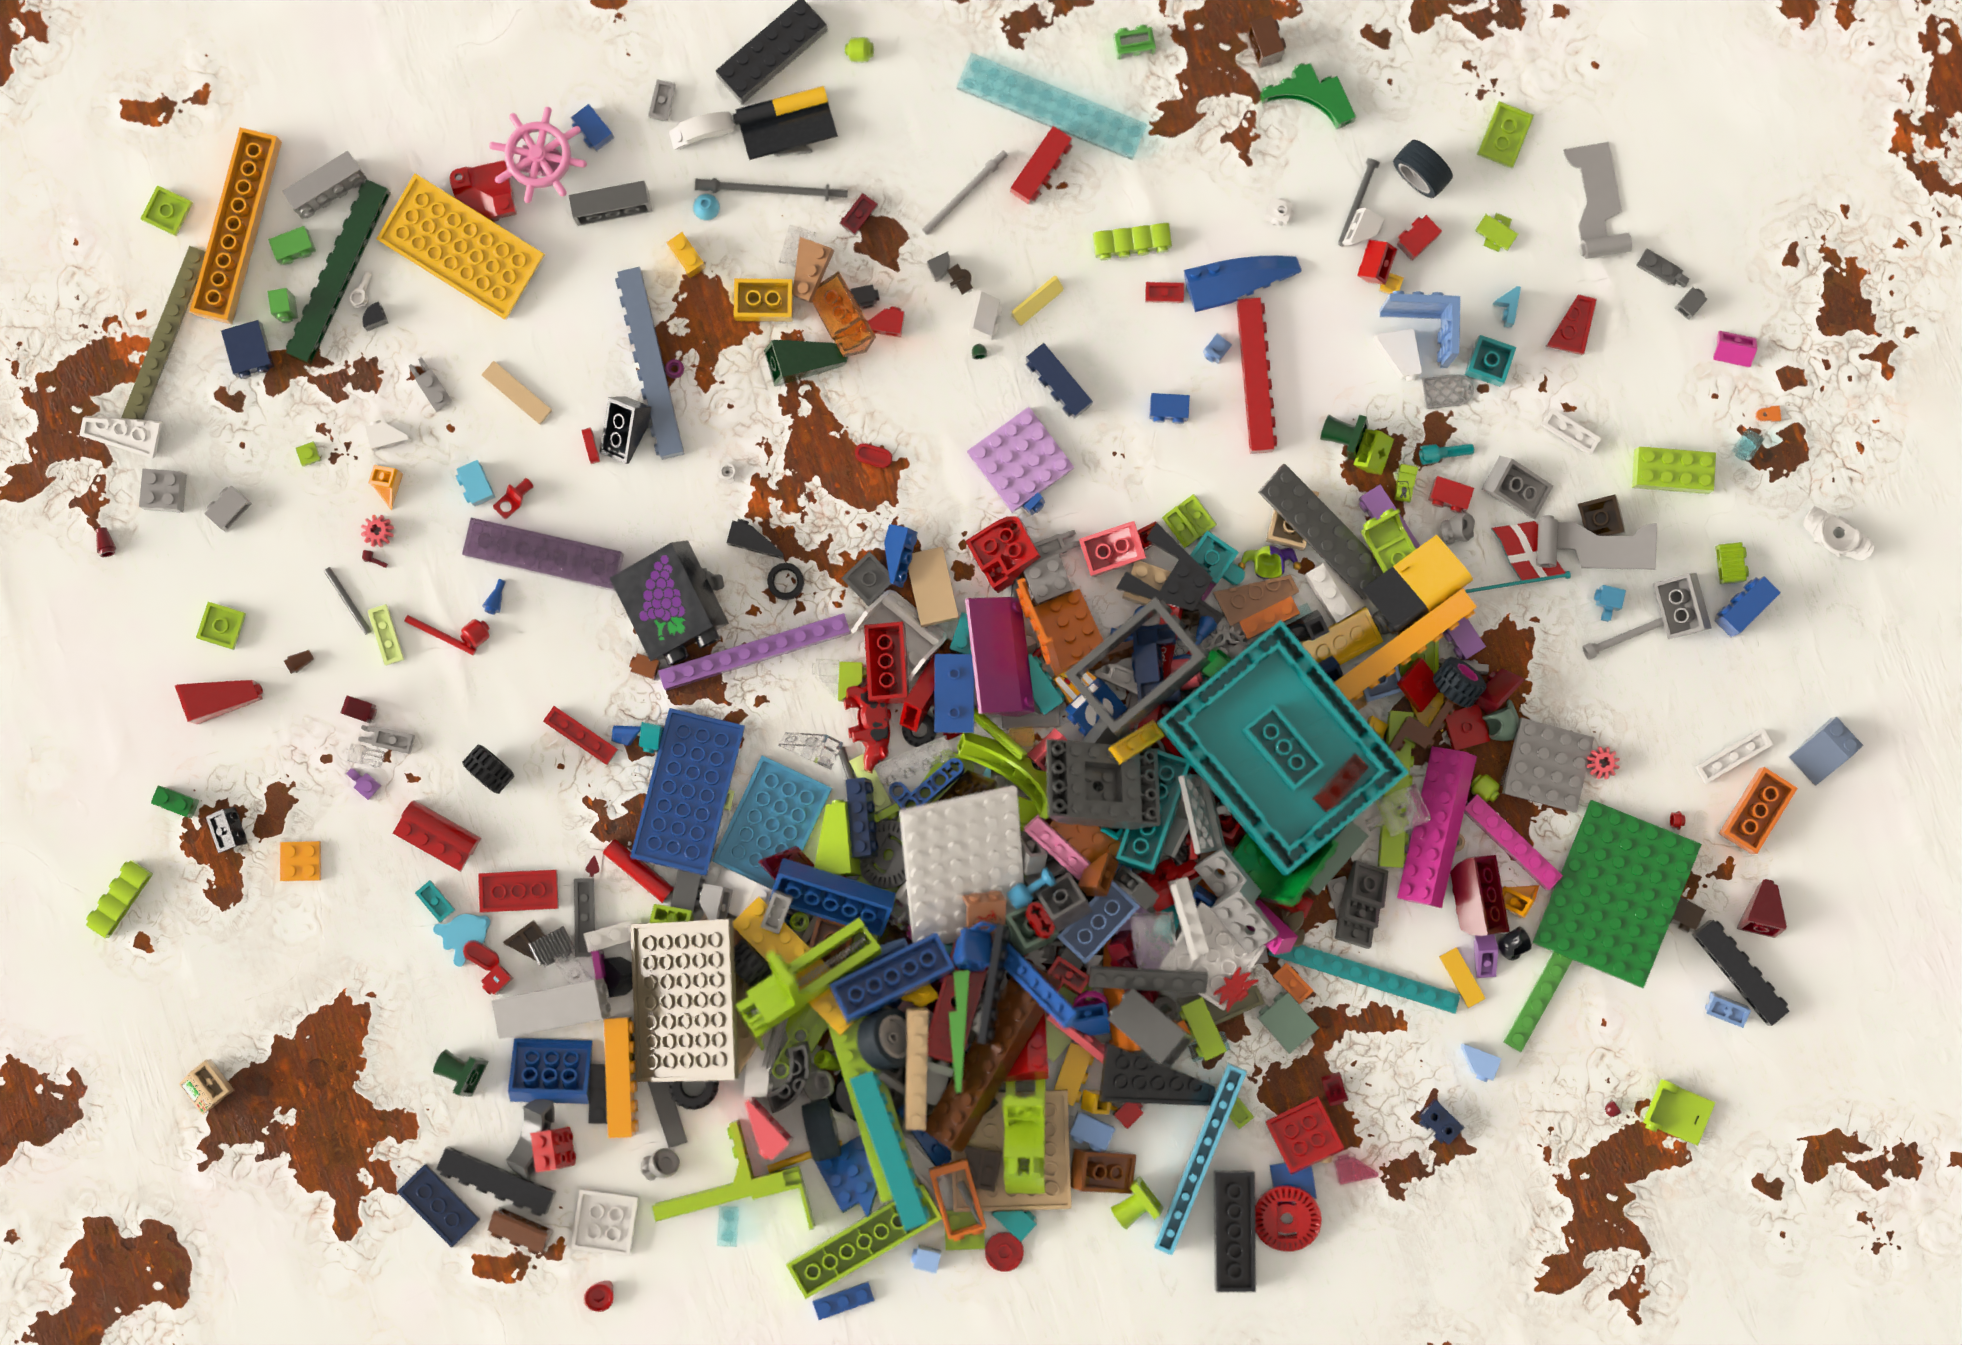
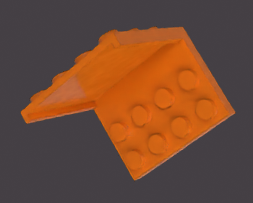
(1062, 627)

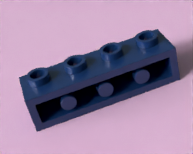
(1058, 380)
(861, 818)

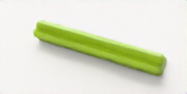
(999, 735)

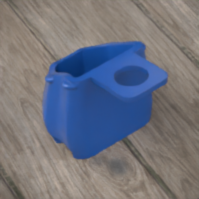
(974, 948)

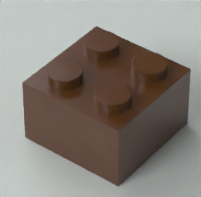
(1266, 41)

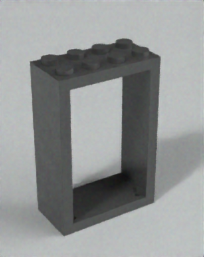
(1161, 693)

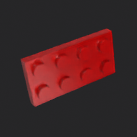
(518, 891)

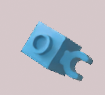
(1610, 599)

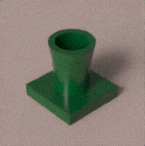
(1344, 433)
(464, 1073)

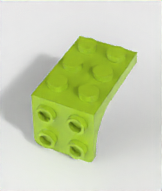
(1387, 539)

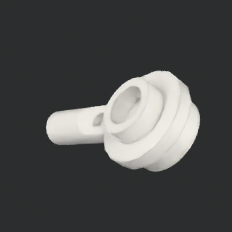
(358, 297)

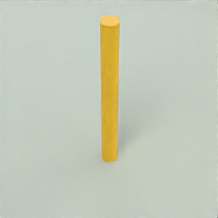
(791, 1161)

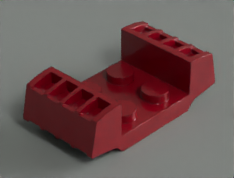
(1122, 956)

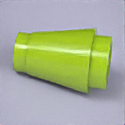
(796, 919)
(825, 1060)

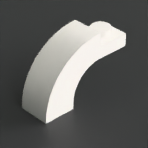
(701, 127)

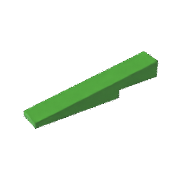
(958, 1024)

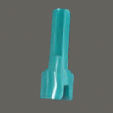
(1432, 453)

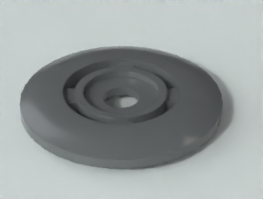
(895, 867)

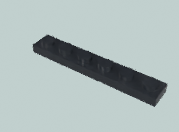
(993, 991)

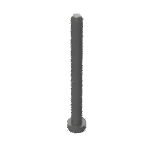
(1372, 164)

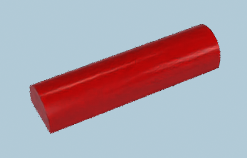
(638, 871)

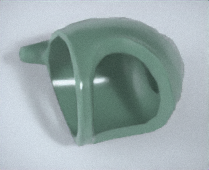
(1503, 723)

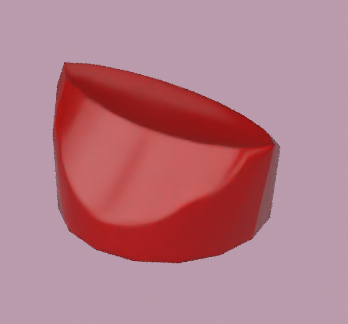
(599, 1296)

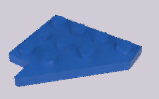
(850, 1177)

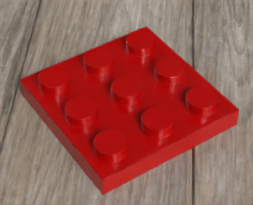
(1304, 1135)

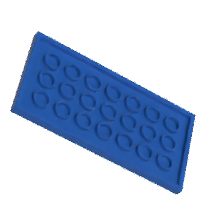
(687, 792)

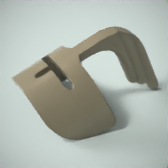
(1294, 922)

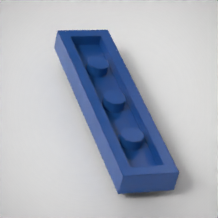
(935, 1150)

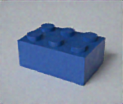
(1746, 605)

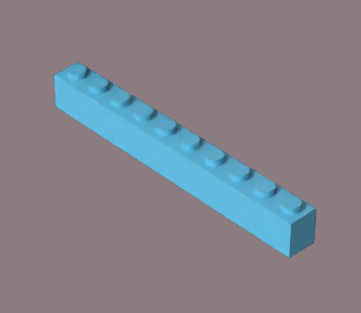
(1200, 1159)

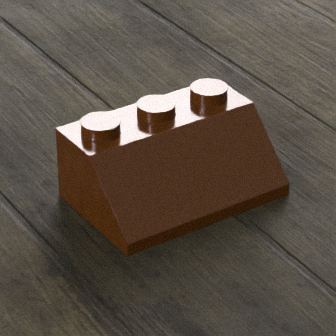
(519, 1230)

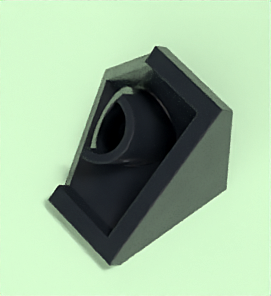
(618, 976)

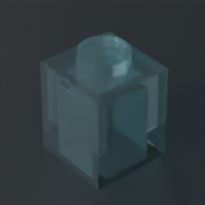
(1747, 445)

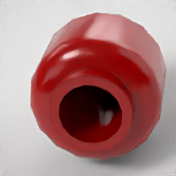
(475, 633)

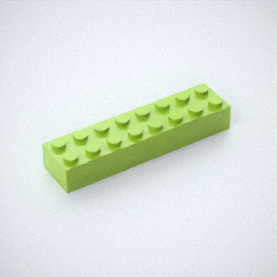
(855, 1246)

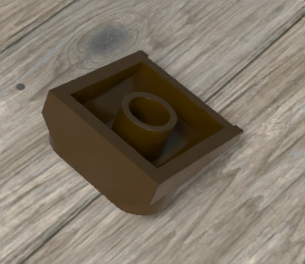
(1602, 516)

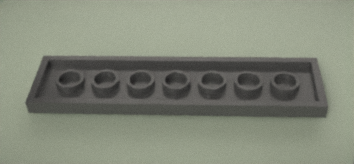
(1321, 529)

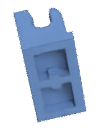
(1727, 1009)

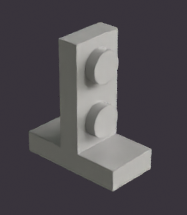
(776, 911)

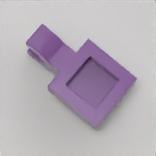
(365, 784)

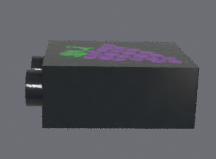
(670, 602)

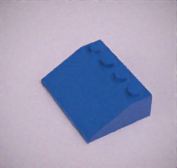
(550, 1070)

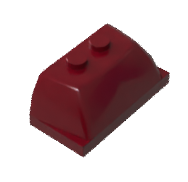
(1479, 896)

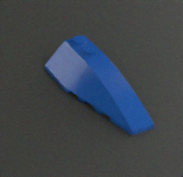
(1229, 279)

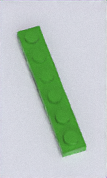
(1537, 1001)

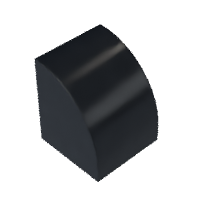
(374, 317)

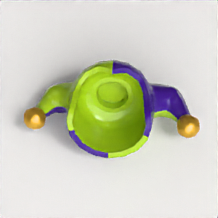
(1270, 561)

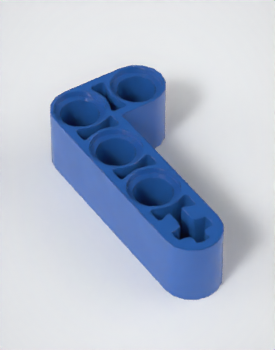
(929, 783)

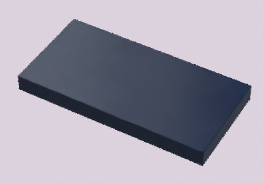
(438, 1205)

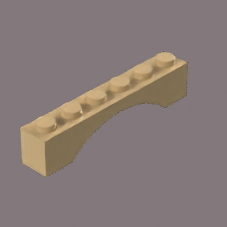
(916, 1068)

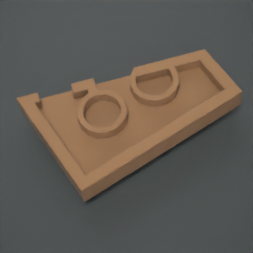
(810, 268)

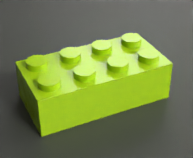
(1674, 470)

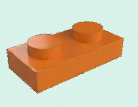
(1292, 983)

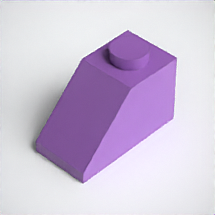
(1485, 956)

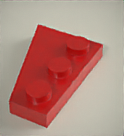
(1575, 326)

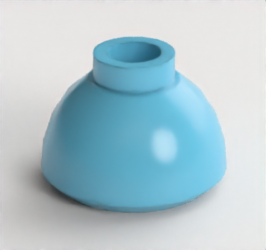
(706, 207)

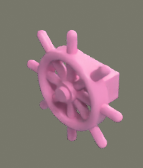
(536, 157)

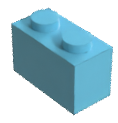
(475, 483)

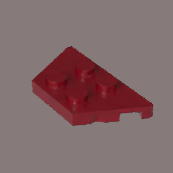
(773, 862)

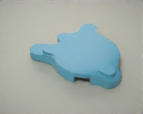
(461, 930)

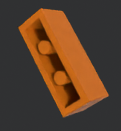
(1269, 617)

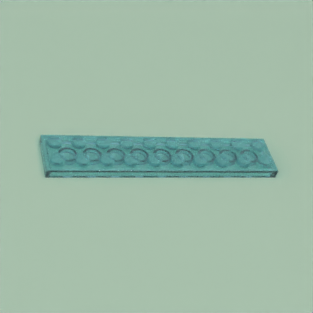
(1051, 106)

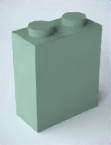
(1287, 1022)

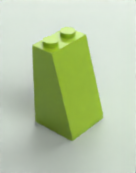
(834, 845)

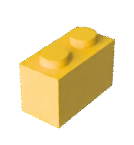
(686, 254)

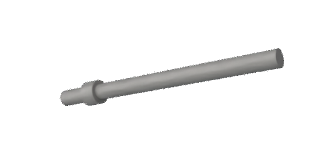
(991, 166)

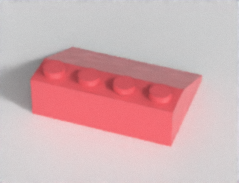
(768, 1132)

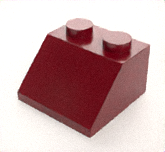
(1498, 689)

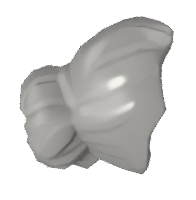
(1458, 528)
(661, 1164)

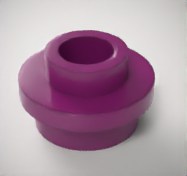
(674, 362)

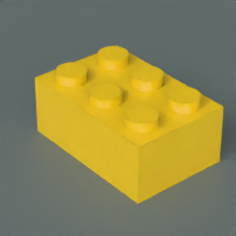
(763, 299)

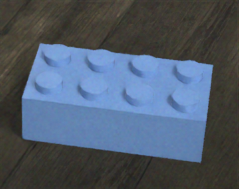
(1095, 929)

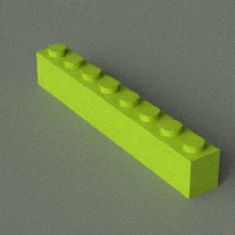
(1392, 849)

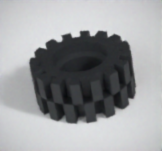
(918, 741)

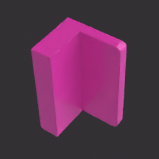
(1735, 349)

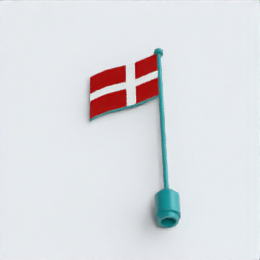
(1520, 547)

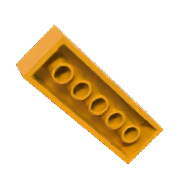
(620, 1077)

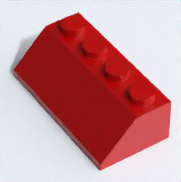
(886, 662)

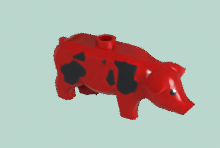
(872, 727)

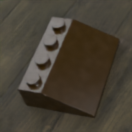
(969, 784)

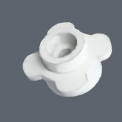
(727, 467)

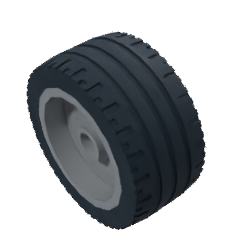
(1423, 168)
(883, 1039)
(821, 1130)

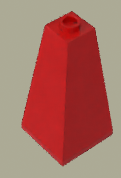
(213, 699)

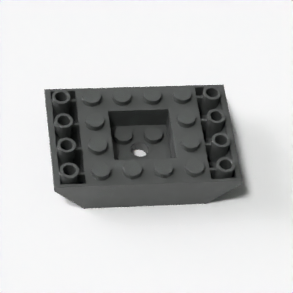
(1127, 789)

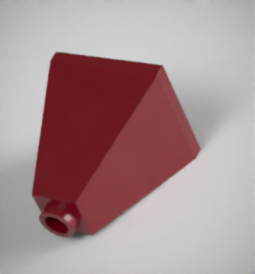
(1764, 912)

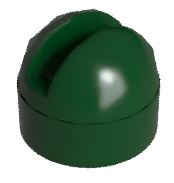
(979, 352)

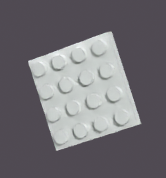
(1223, 957)

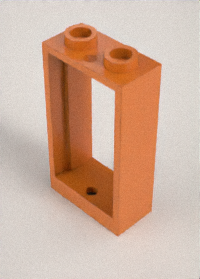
(947, 1168)

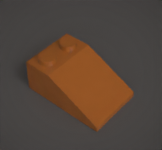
(1102, 1171)

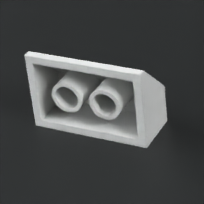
(1333, 593)

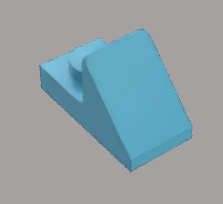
(1509, 301)

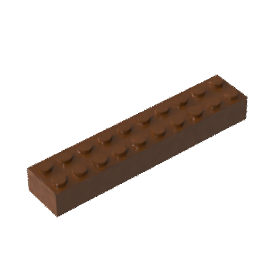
(987, 1066)

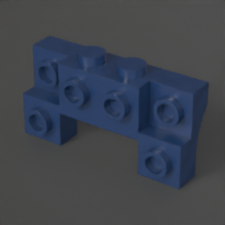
(1148, 658)

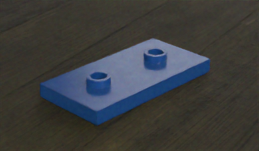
(954, 693)

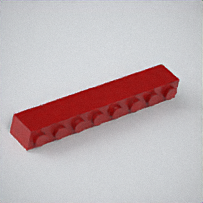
(1255, 375)

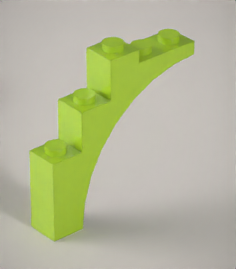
(997, 758)

